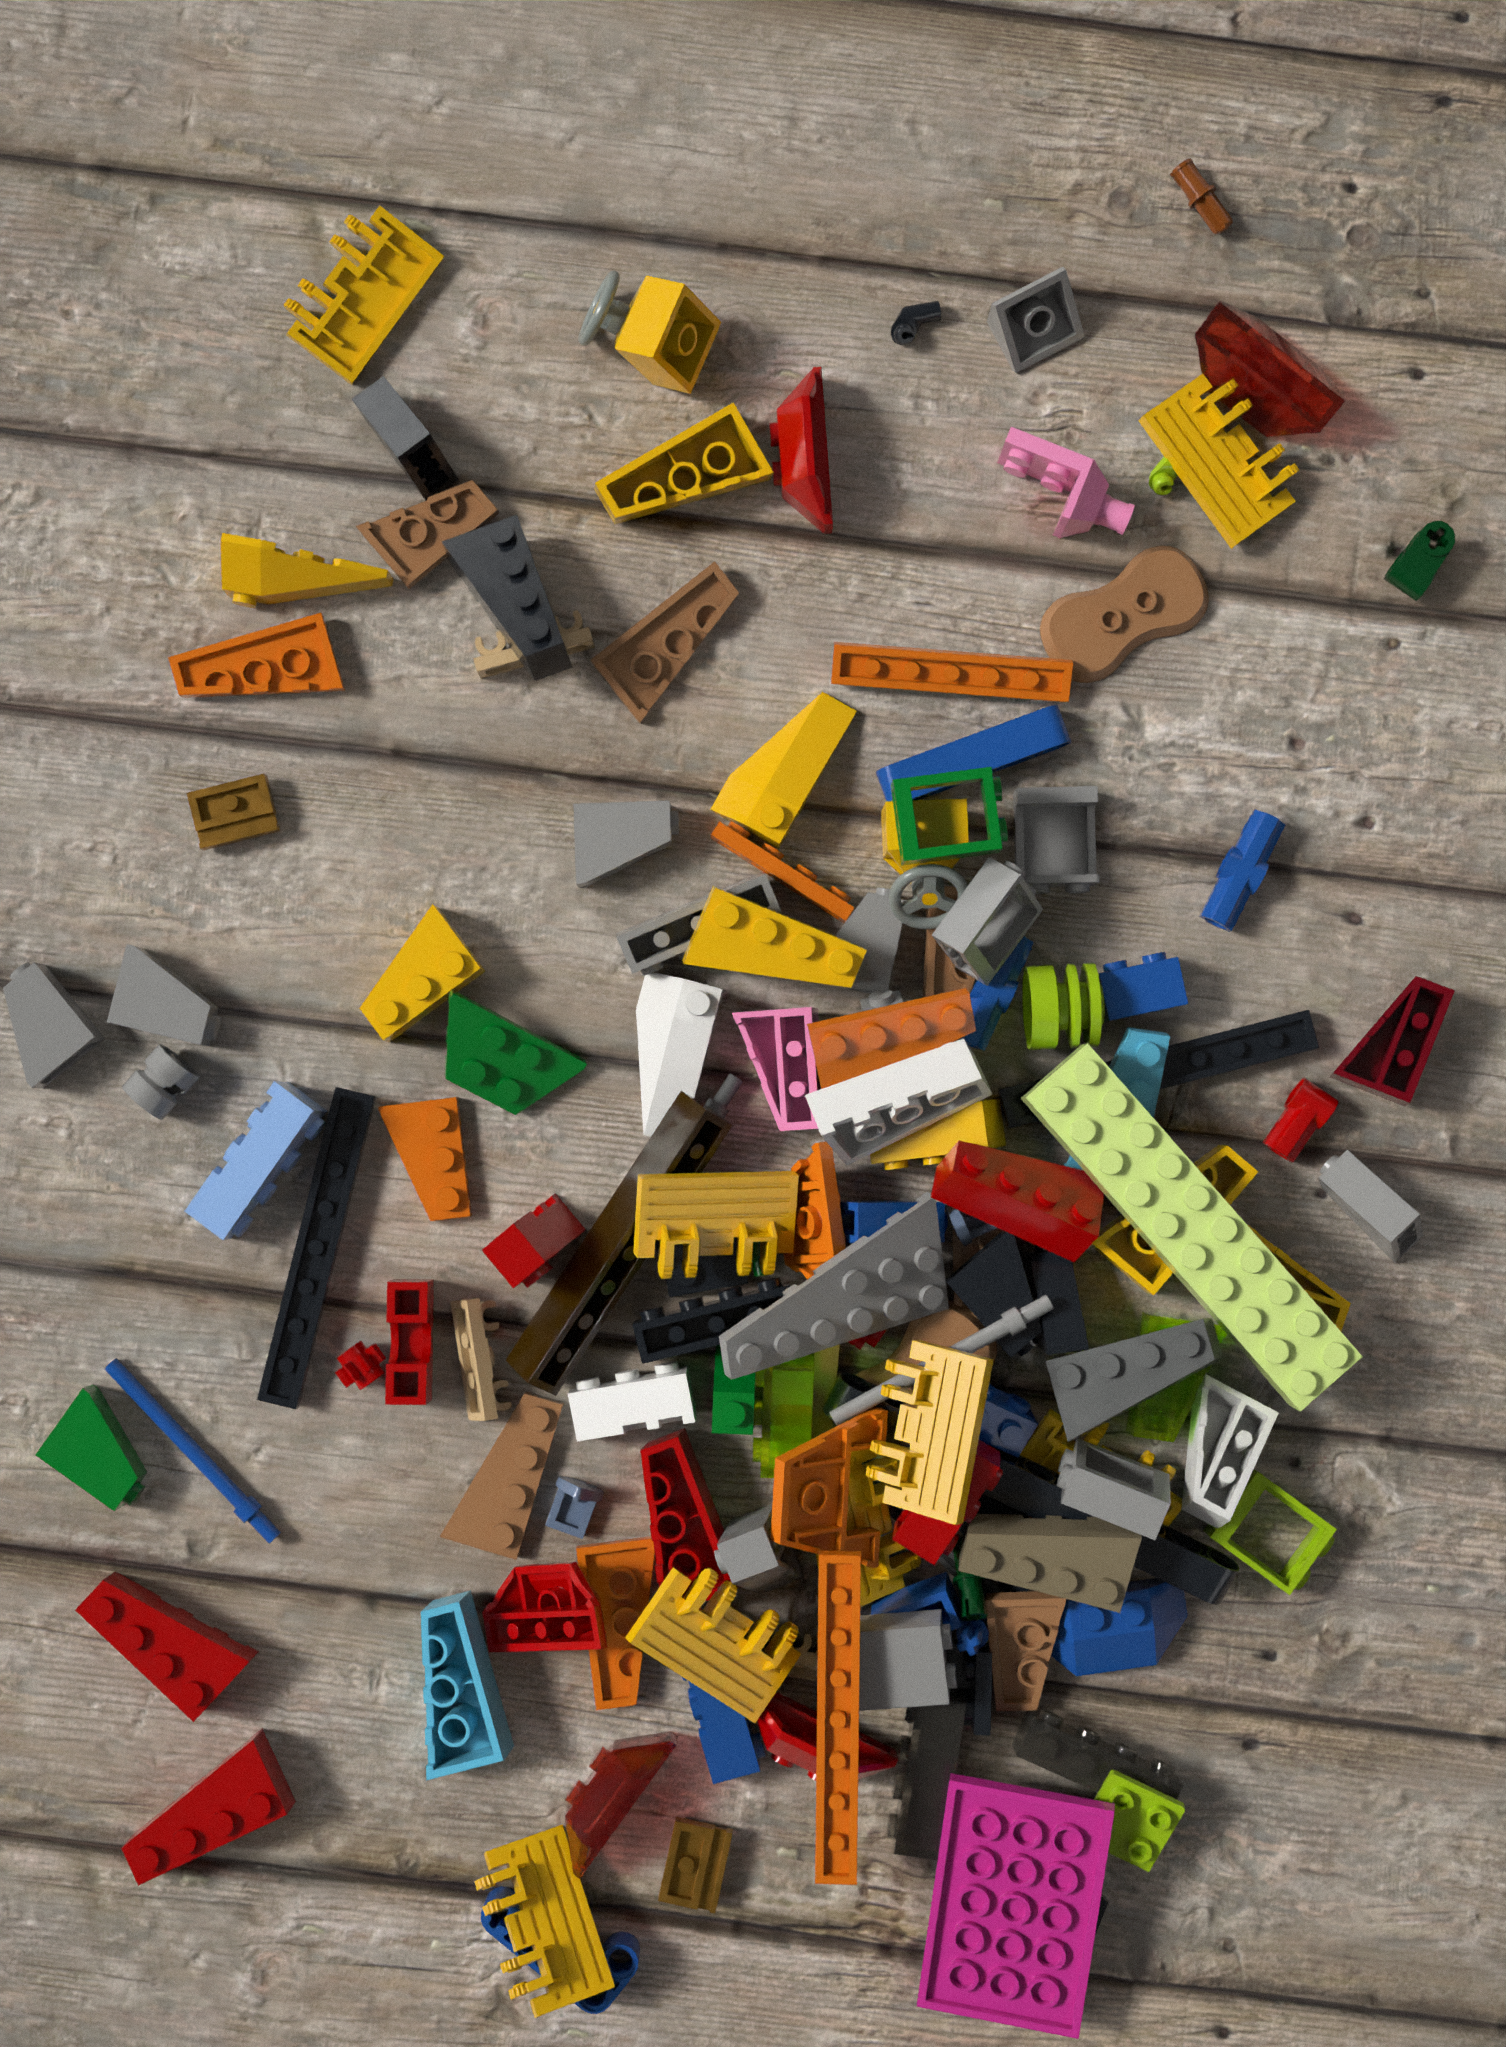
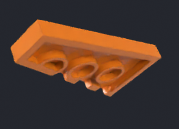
(268, 661)
(888, 1034)
(622, 1579)

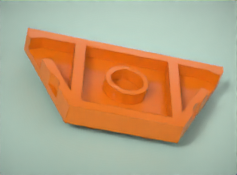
(818, 1212)

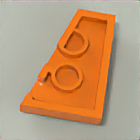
(433, 1153)

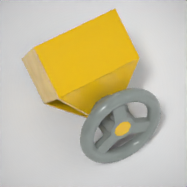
(659, 333)
(937, 824)

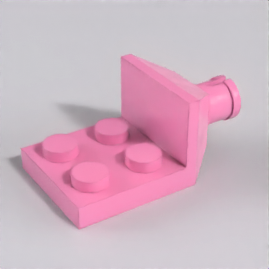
(1066, 470)

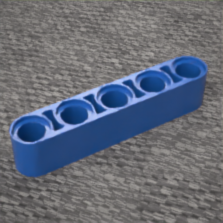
(993, 747)

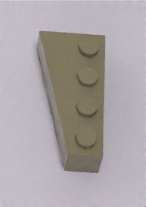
(1053, 1555)

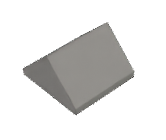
(1036, 320)

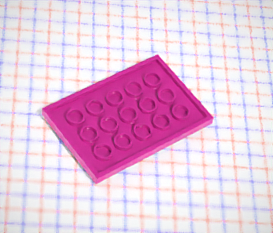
(1015, 1905)

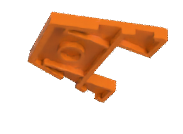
(814, 1490)

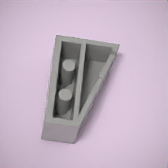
(752, 1557)

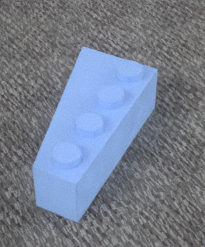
(257, 1161)

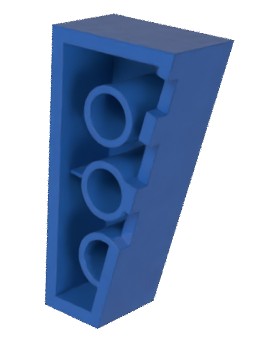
(725, 1737)

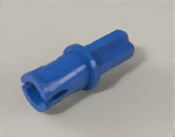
(972, 1636)

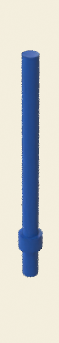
(246, 1507)

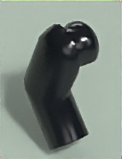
(910, 320)

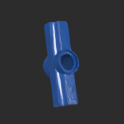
(1242, 870)
(993, 1000)

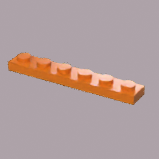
(951, 671)

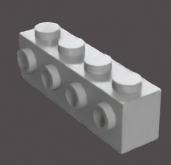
(671, 932)

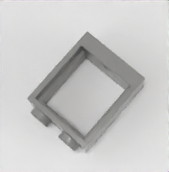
(988, 920)
(1114, 1488)

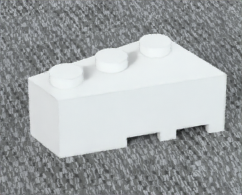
(632, 1401)
(1222, 1450)

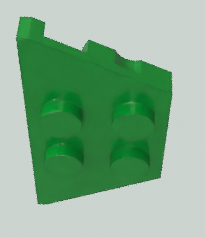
(501, 1057)

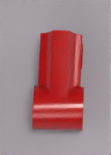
(1306, 1110)

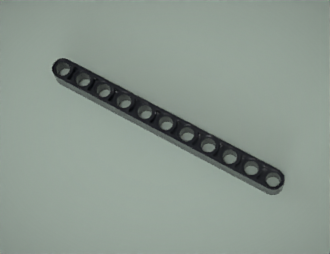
(1035, 1492)

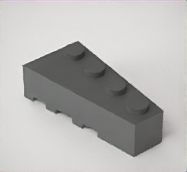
(1120, 1375)

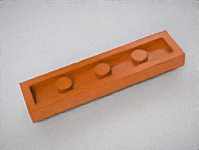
(769, 861)

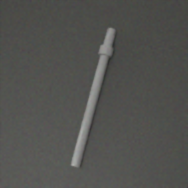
(1012, 1322)

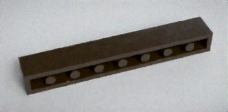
(606, 1258)

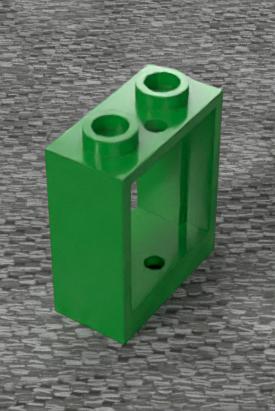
(905, 818)

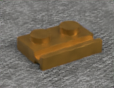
(233, 811)
(695, 1865)

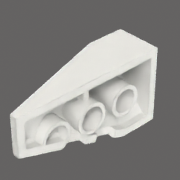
(673, 1040)

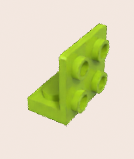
(1141, 1819)

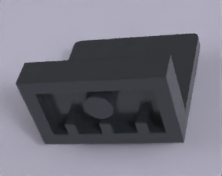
(975, 1677)

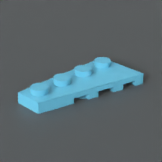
(1140, 1067)

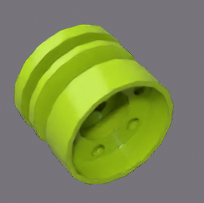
(1061, 1006)

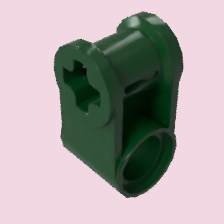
(1419, 563)

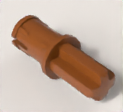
(1202, 196)

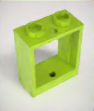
(1315, 1544)

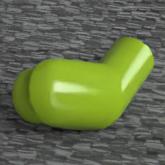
(1162, 477)

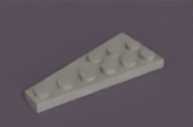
(856, 1293)

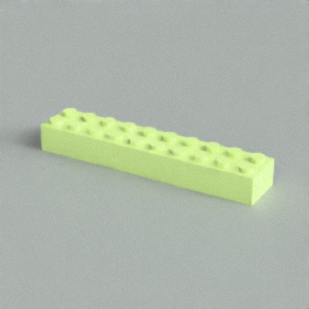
(1191, 1227)

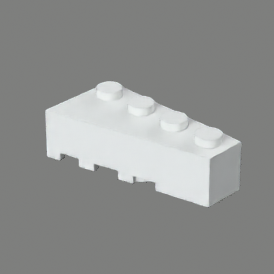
(897, 1100)

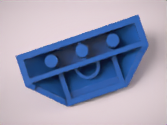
(1107, 1641)

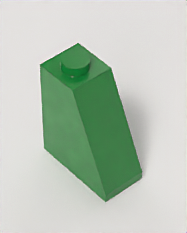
(732, 1401)
(95, 1451)

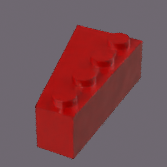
(1023, 1196)
(681, 1509)
(165, 1643)
(220, 1807)

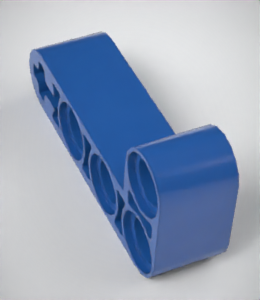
(620, 1972)

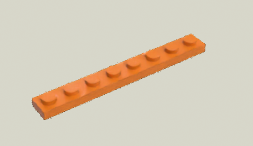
(837, 1717)

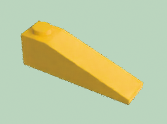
(265, 574)
(779, 777)

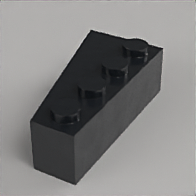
(507, 585)

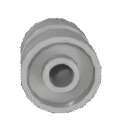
(160, 1082)

